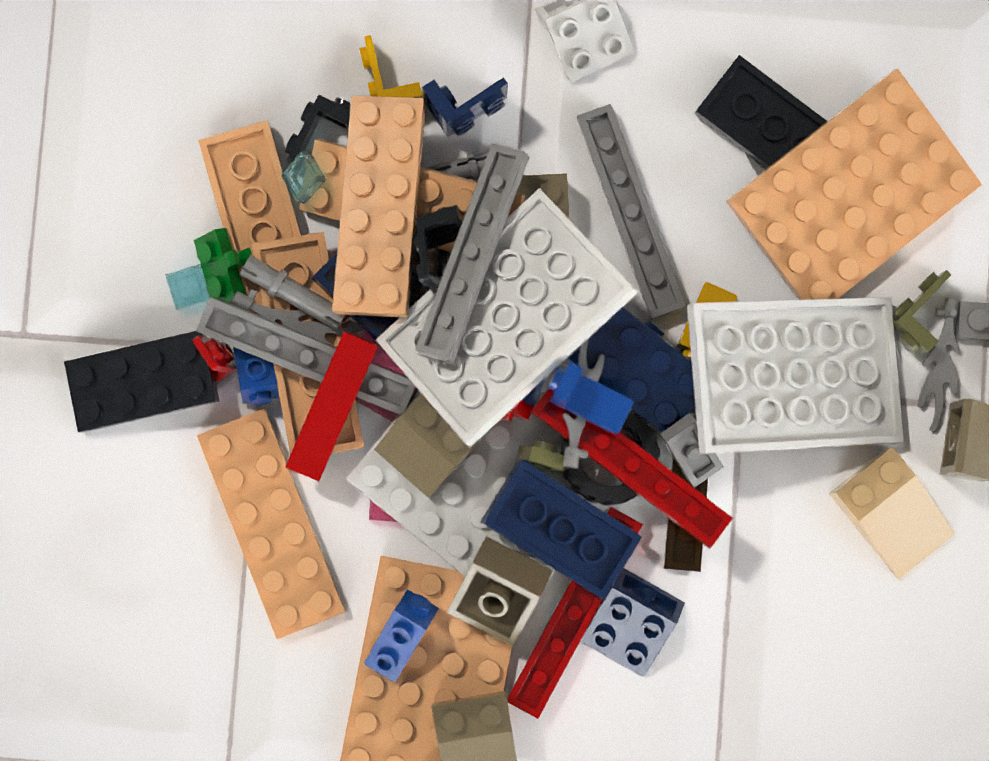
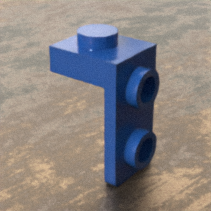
(255, 378)
(589, 399)
(401, 635)

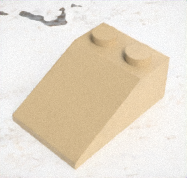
(893, 512)

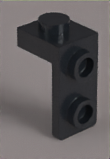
(333, 111)
(434, 231)

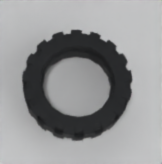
(614, 494)

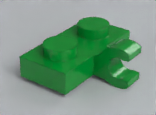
(221, 264)

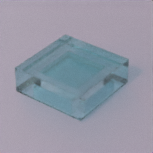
(303, 177)
(187, 287)

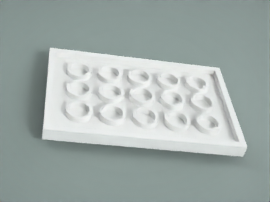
(532, 312)
(794, 374)

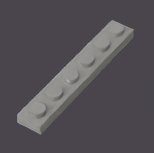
(631, 211)
(472, 253)
(297, 352)

